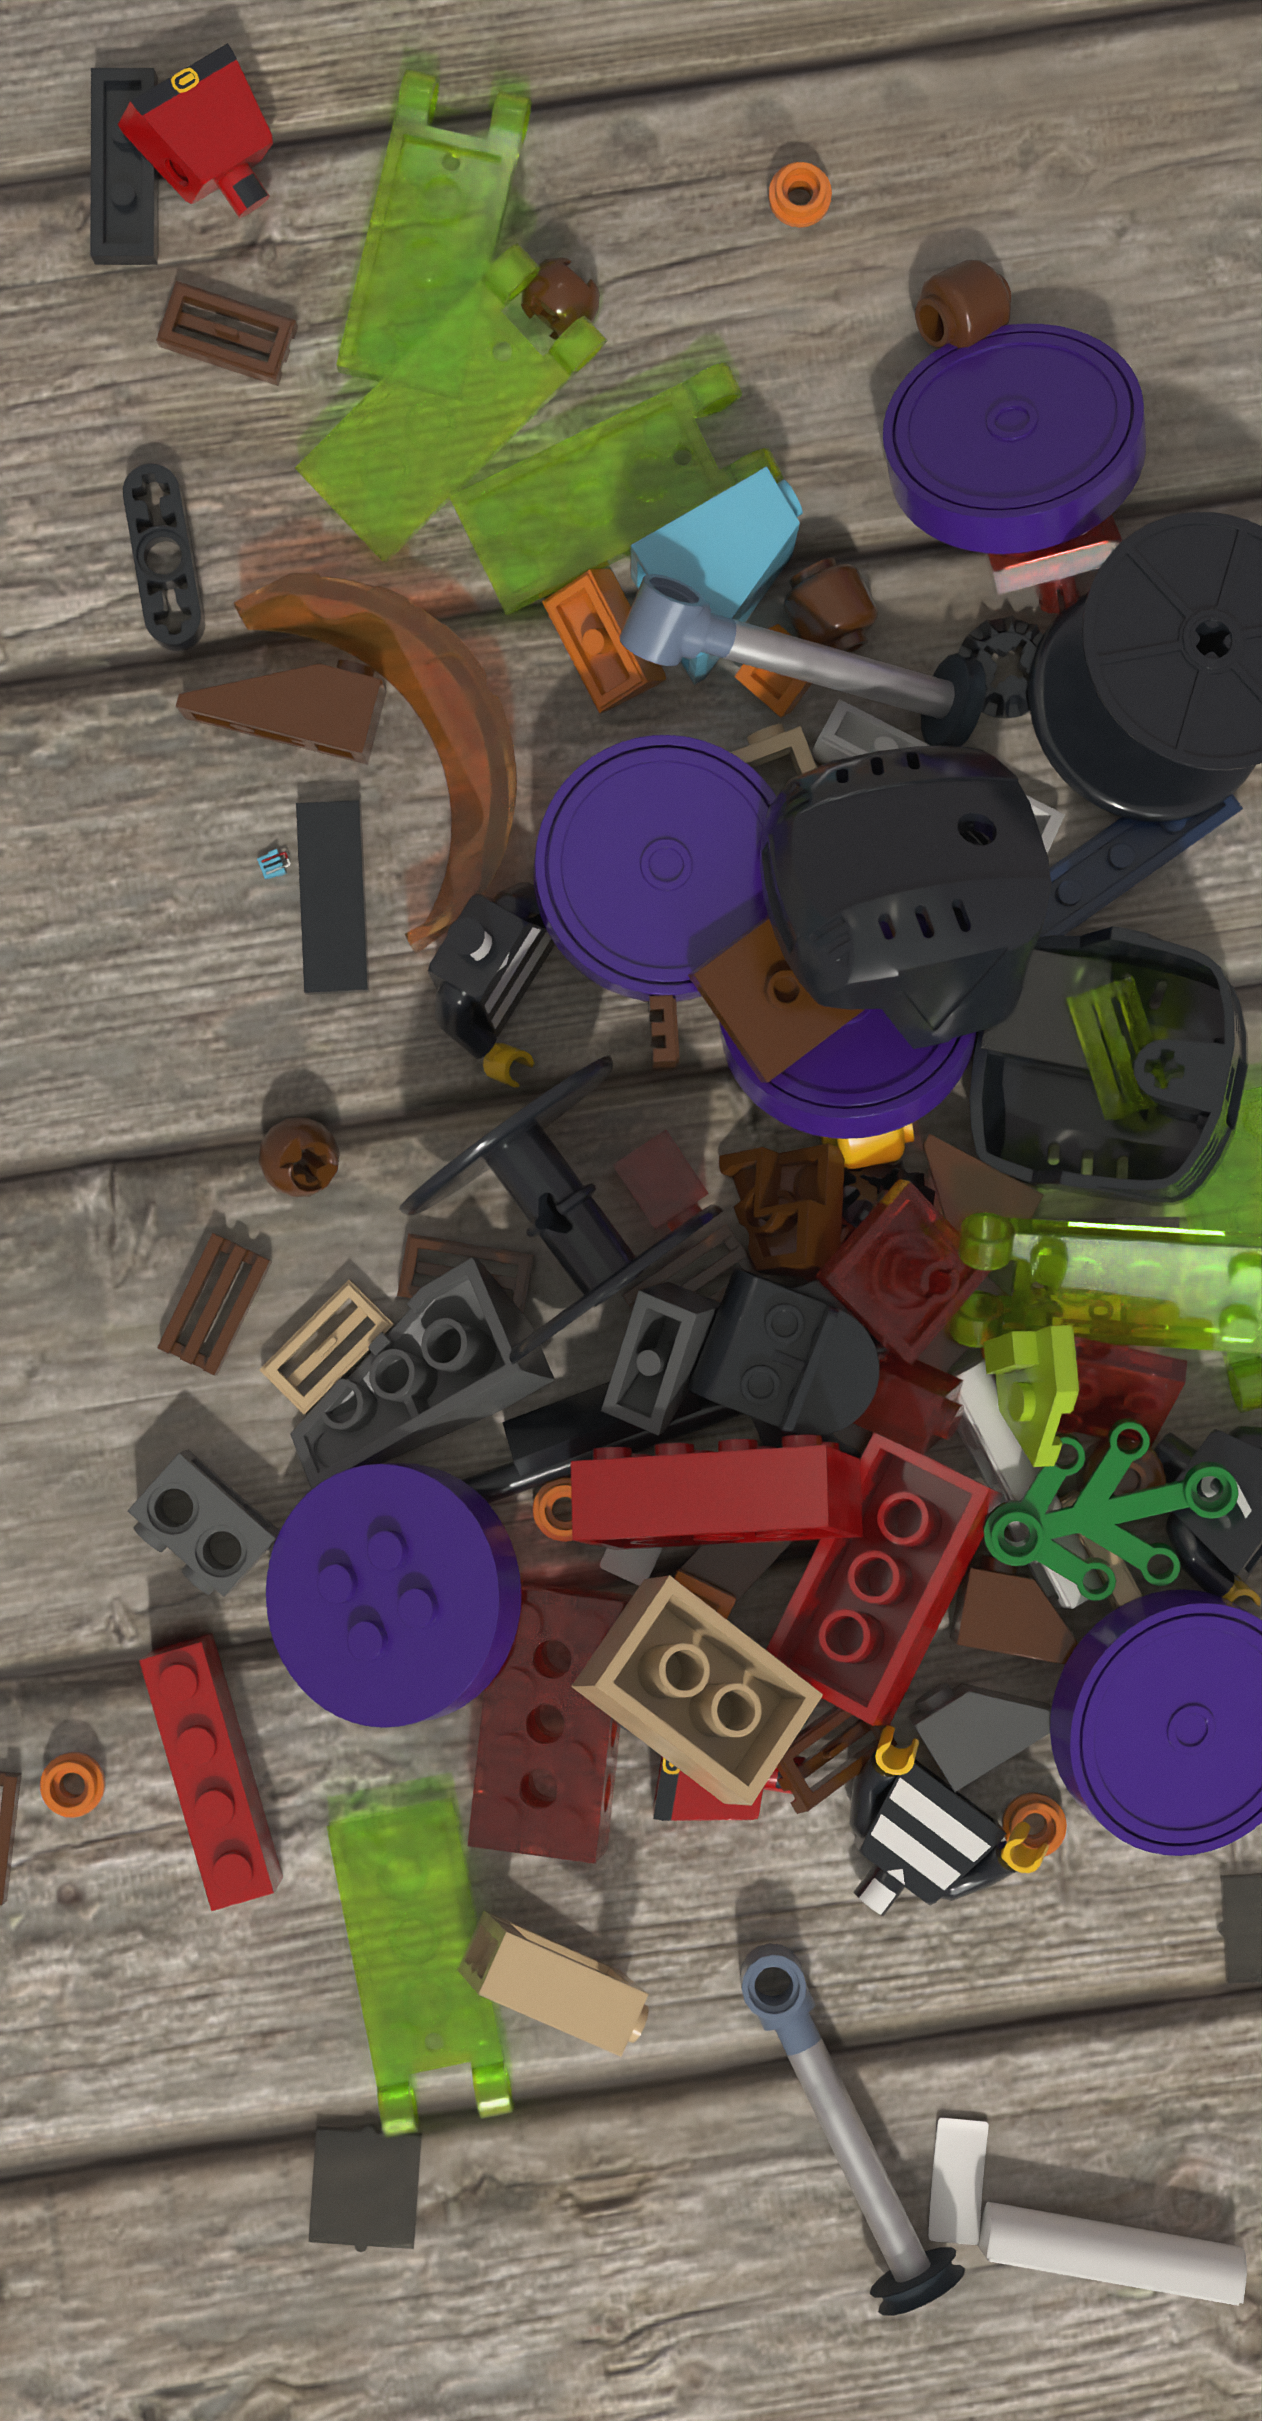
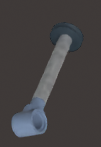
(677, 623)
(914, 2274)

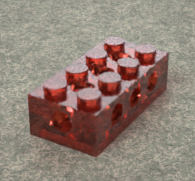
(513, 1742)

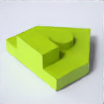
(1035, 1386)

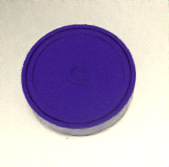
(1015, 439)
(652, 862)
(858, 1078)
(393, 1594)
(1165, 1722)

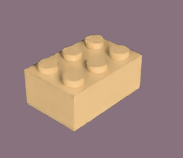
(697, 1690)

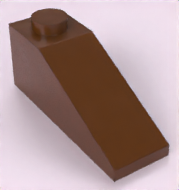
(301, 707)

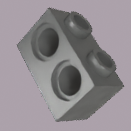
(215, 1509)

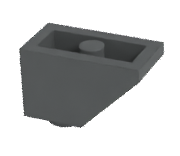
(659, 1355)
(976, 1728)

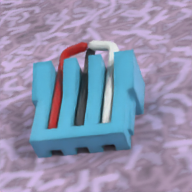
(272, 864)

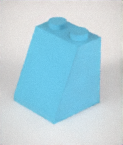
(725, 550)

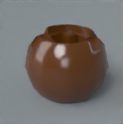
(559, 296)
(284, 1147)

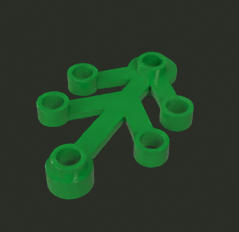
(1097, 1514)

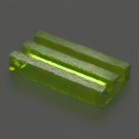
(1095, 1052)

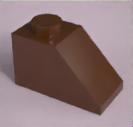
(973, 1187)
(1008, 1614)

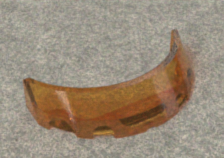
(445, 691)

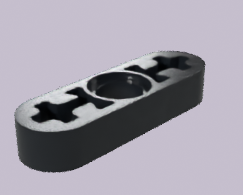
(139, 515)

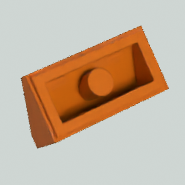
(589, 622)

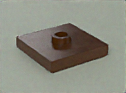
(764, 1003)

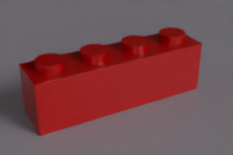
(211, 1772)

